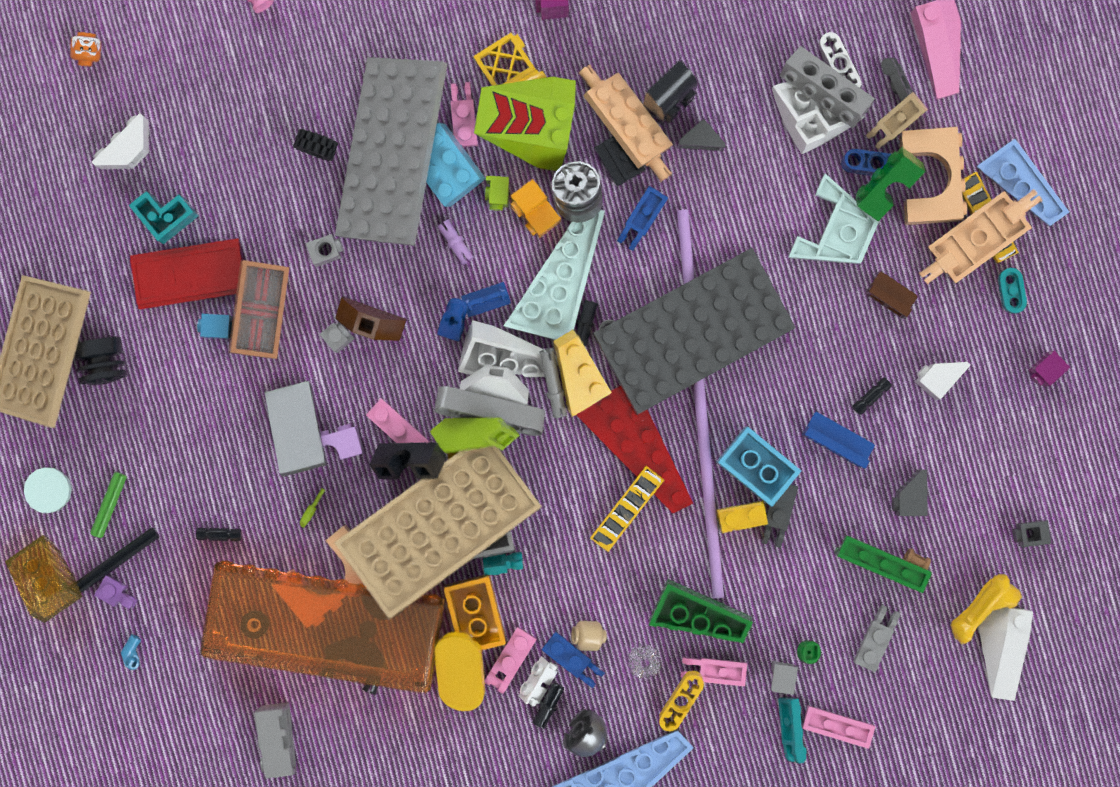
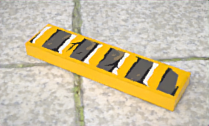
(976, 197)
(627, 508)

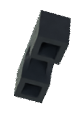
(423, 458)

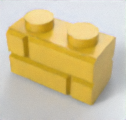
(741, 516)

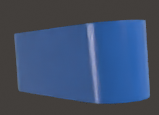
(864, 158)

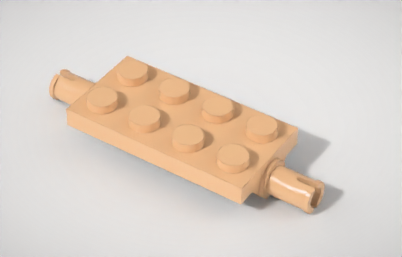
(627, 121)
(980, 237)

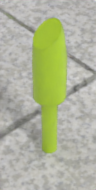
(308, 514)

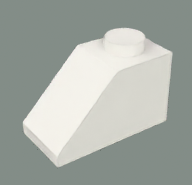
(939, 378)

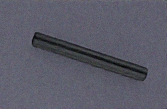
(117, 559)

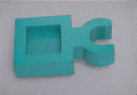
(500, 563)

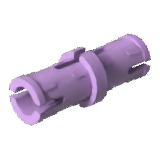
(455, 242)

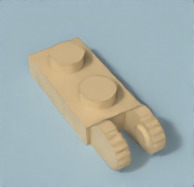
(898, 119)

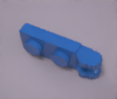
(643, 215)
(571, 658)

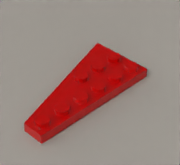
(636, 444)

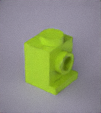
(497, 192)

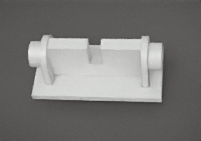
(531, 690)

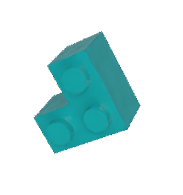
(166, 220)

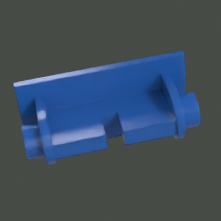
(486, 299)

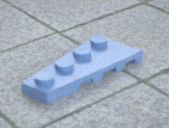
(1018, 176)

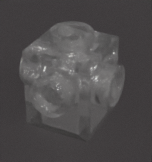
(640, 653)

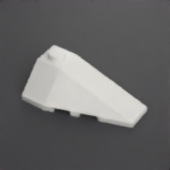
(1004, 647)

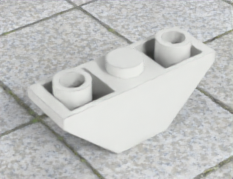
(126, 147)
(497, 383)

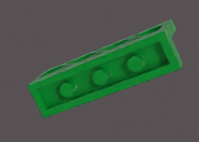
(883, 563)

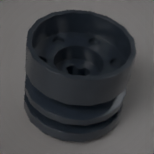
(100, 360)

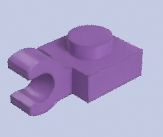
(113, 592)

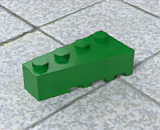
(695, 613)

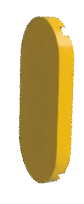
(460, 671)

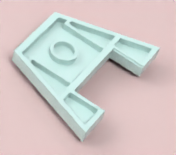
(846, 232)

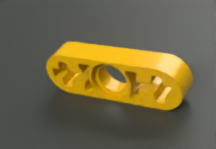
(681, 711)

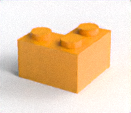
(534, 207)

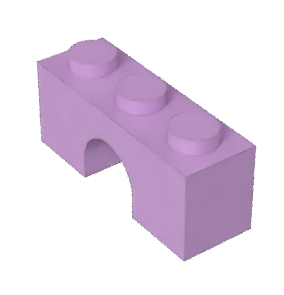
(346, 441)

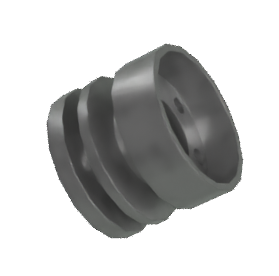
(579, 202)

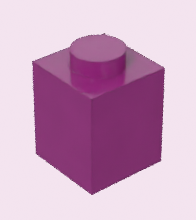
(1048, 369)

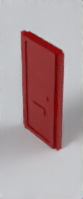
(186, 273)

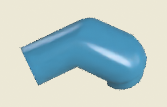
(129, 652)

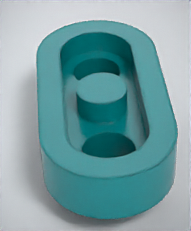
(1014, 290)

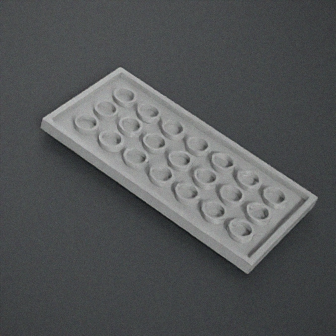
(391, 150)

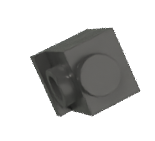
(1039, 536)

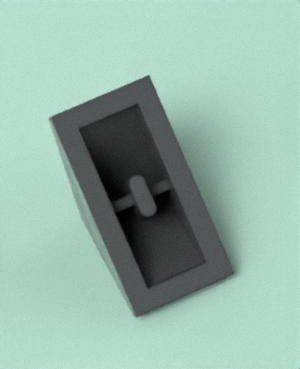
(702, 138)

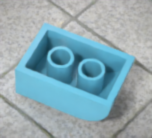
(758, 466)

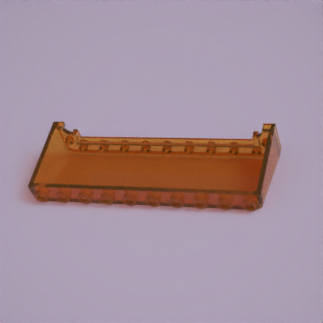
(319, 628)

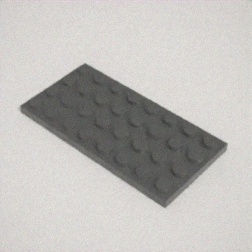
(694, 331)

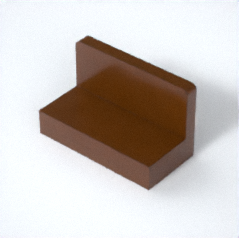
(892, 295)

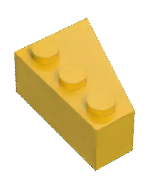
(579, 374)

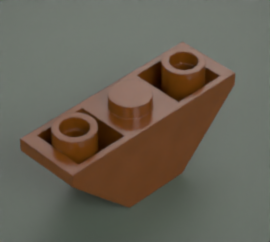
(369, 321)

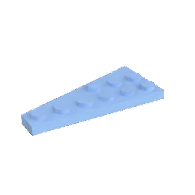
(638, 767)

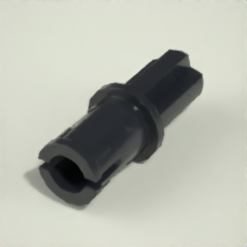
(586, 321)
(548, 705)

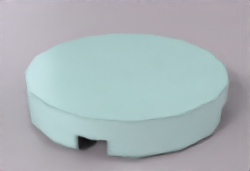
(47, 490)

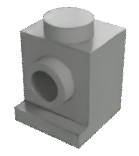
(337, 337)

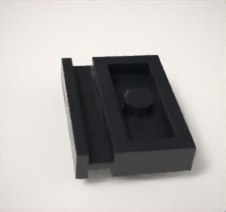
(617, 162)

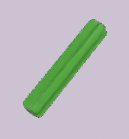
(108, 505)

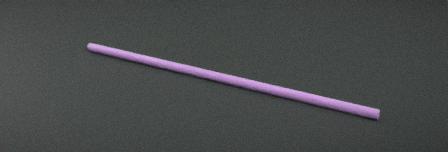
(702, 429)

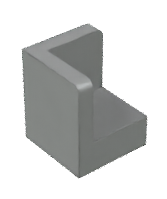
(783, 677)

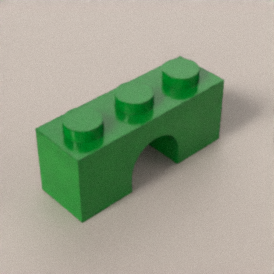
(900, 168)

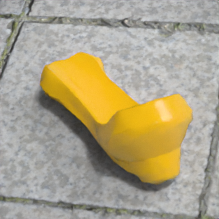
(994, 595)

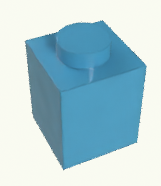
(215, 326)

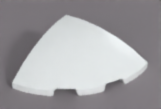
(805, 118)

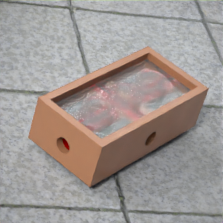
(258, 309)

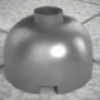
(587, 734)

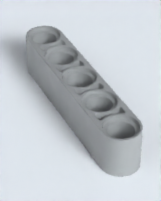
(467, 404)

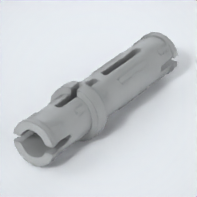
(554, 392)

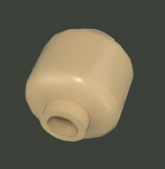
(588, 635)

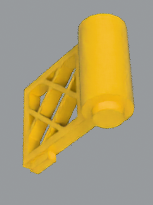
(528, 74)

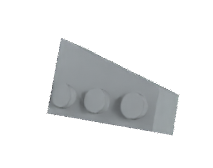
(275, 740)

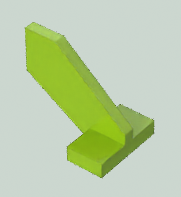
(473, 433)

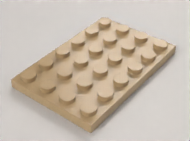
(40, 349)

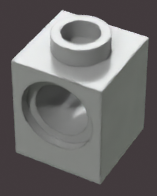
(314, 249)

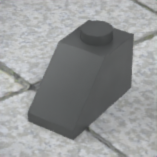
(912, 496)

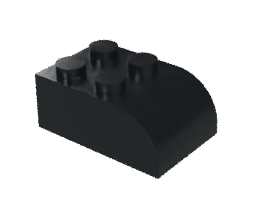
(671, 92)

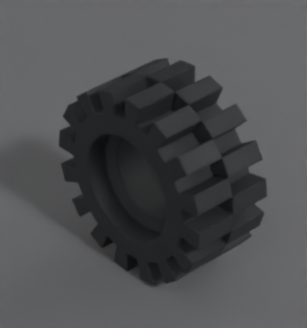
(315, 144)

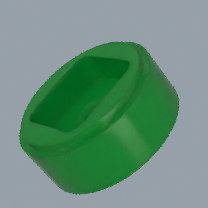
(808, 652)

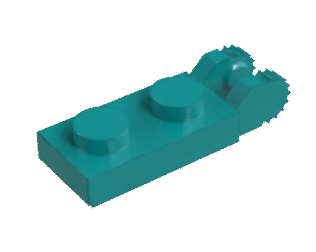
(791, 729)

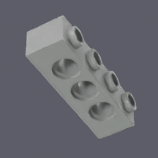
(826, 87)

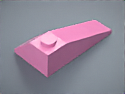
(939, 38)

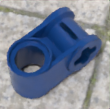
(453, 320)

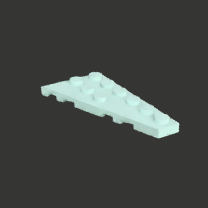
(557, 291)

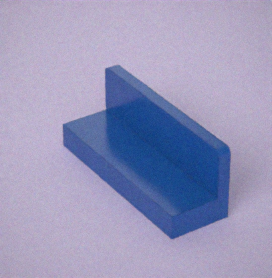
(839, 440)

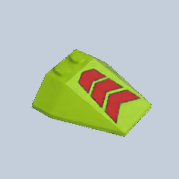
(529, 119)

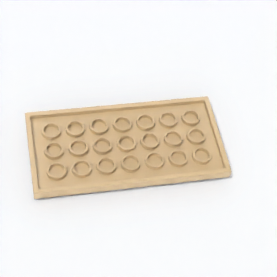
(437, 527)

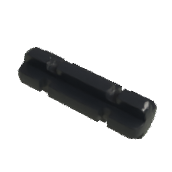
(872, 396)
(218, 534)

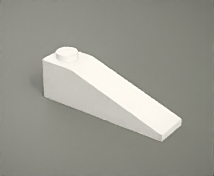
(496, 347)

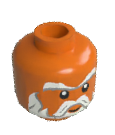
(85, 48)

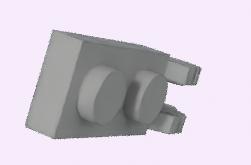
(876, 640)

